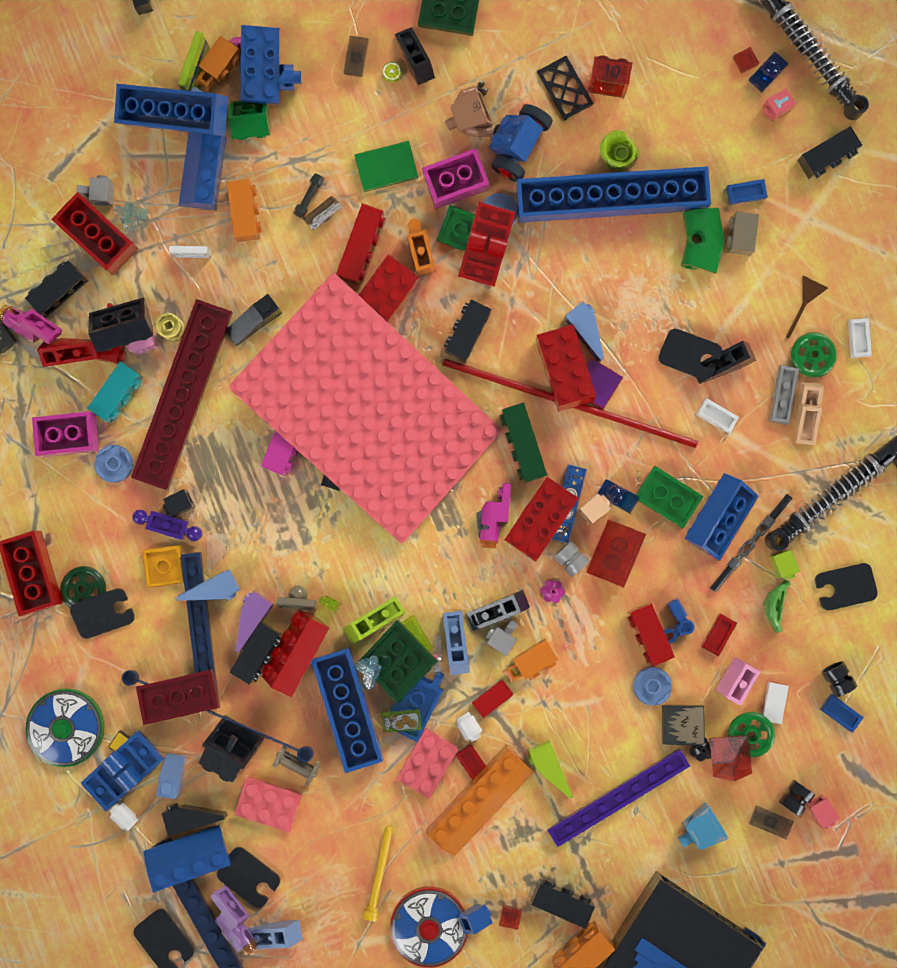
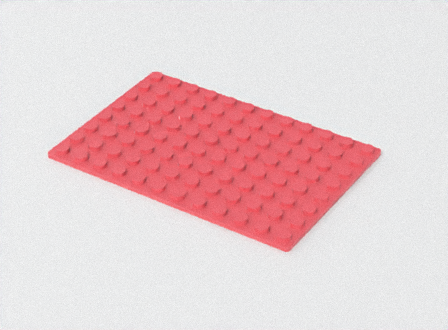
(365, 408)

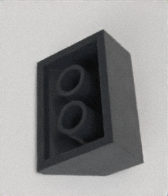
(120, 325)

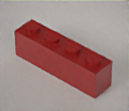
(360, 244)

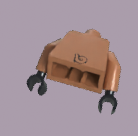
(471, 113)

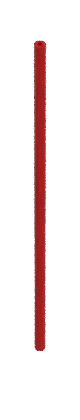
(585, 408)

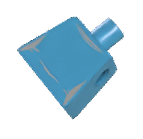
(702, 829)

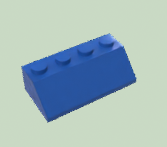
(202, 171)
(721, 516)
(186, 858)

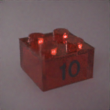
(609, 76)

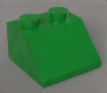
(248, 120)

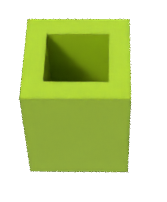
(784, 564)

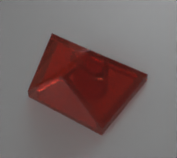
(730, 757)

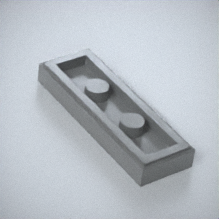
(784, 395)

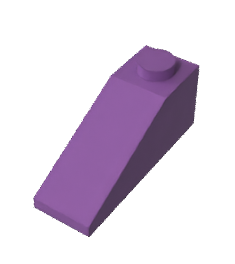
(252, 613)

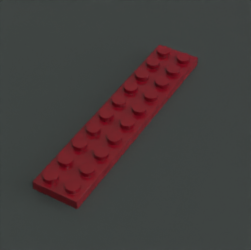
(182, 394)

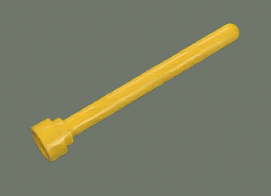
(371, 912)

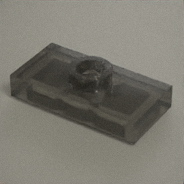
(356, 56)
(322, 213)
(771, 822)

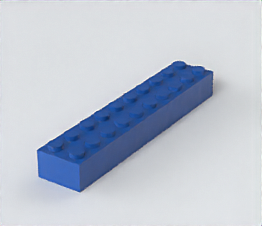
(613, 194)

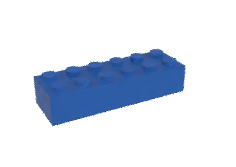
(171, 109)
(347, 710)

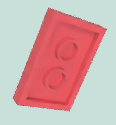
(427, 763)
(268, 804)

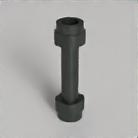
(316, 182)

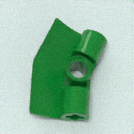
(706, 226)

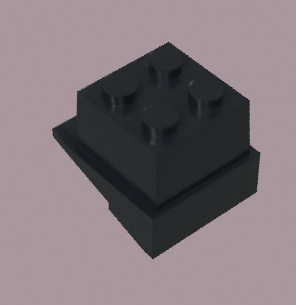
(229, 750)

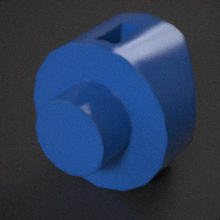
(288, 77)

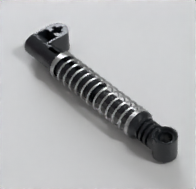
(783, 13)
(798, 523)

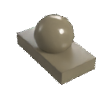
(297, 599)

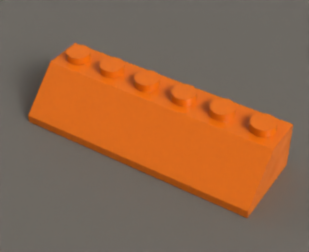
(479, 801)

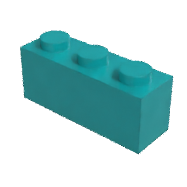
(115, 392)

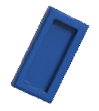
(746, 192)
(841, 713)

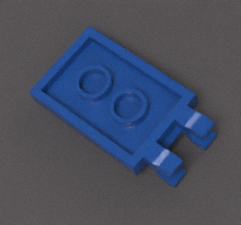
(422, 697)

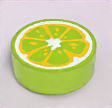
(391, 72)

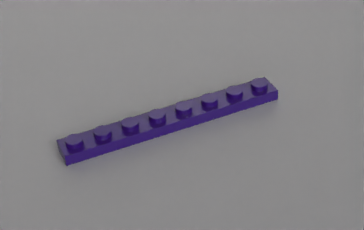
(618, 797)

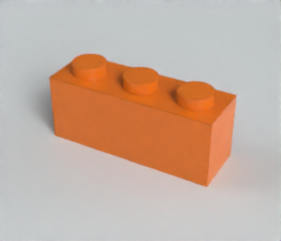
(244, 210)

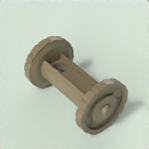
(293, 763)

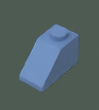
(171, 776)

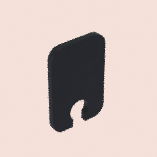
(684, 353)
(851, 585)
(97, 615)
(246, 874)
(161, 935)

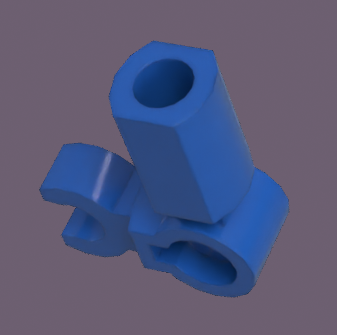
(684, 626)

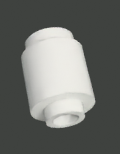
(469, 727)
(123, 816)

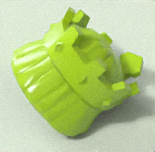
(618, 151)

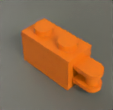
(218, 63)
(420, 248)
(532, 661)

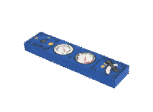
(573, 483)

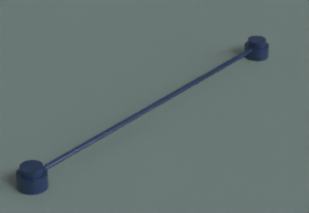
(304, 754)

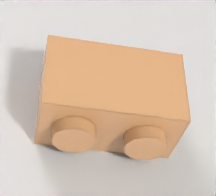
(594, 508)

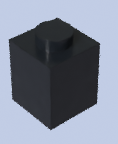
(178, 503)

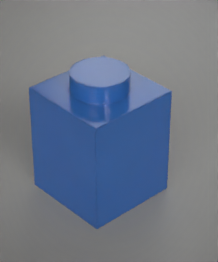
(475, 919)

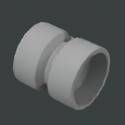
(571, 559)

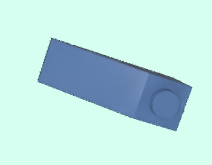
(586, 328)
(218, 587)
(456, 643)
(277, 934)

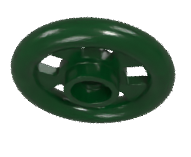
(82, 572)

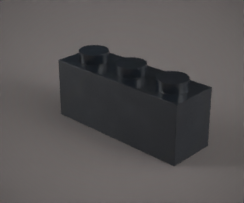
(830, 153)
(56, 288)
(467, 330)
(256, 653)
(562, 902)

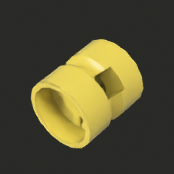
(170, 327)

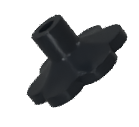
(696, 751)

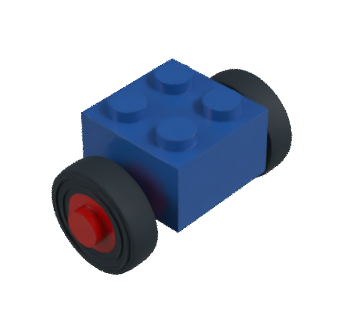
(516, 140)

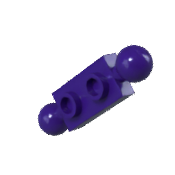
(167, 525)

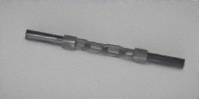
(734, 563)

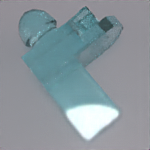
(130, 211)
(370, 670)

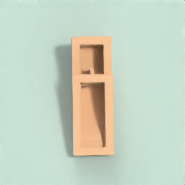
(808, 413)

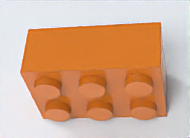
(586, 949)

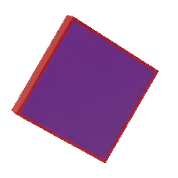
(604, 382)

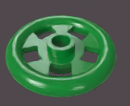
(798, 360)
(765, 725)

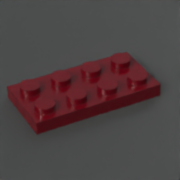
(177, 697)

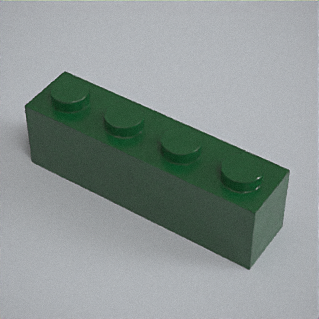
(524, 443)

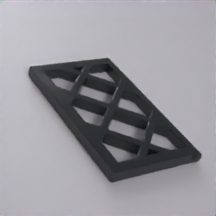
(571, 73)

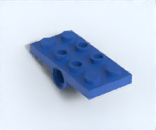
(259, 65)
(122, 770)

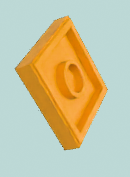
(163, 566)

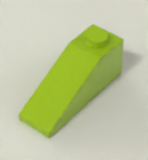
(373, 620)
(547, 764)

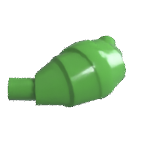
(774, 605)

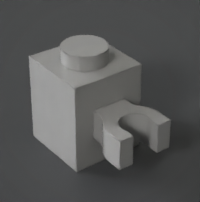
(99, 192)
(502, 639)

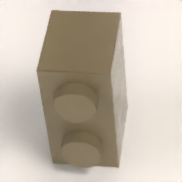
(742, 233)

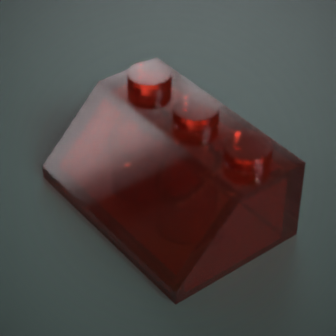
(616, 553)

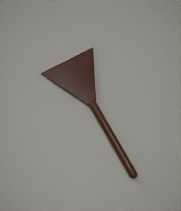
(811, 290)

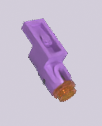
(232, 922)

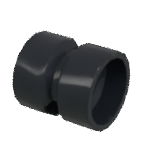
(838, 677)
(793, 804)

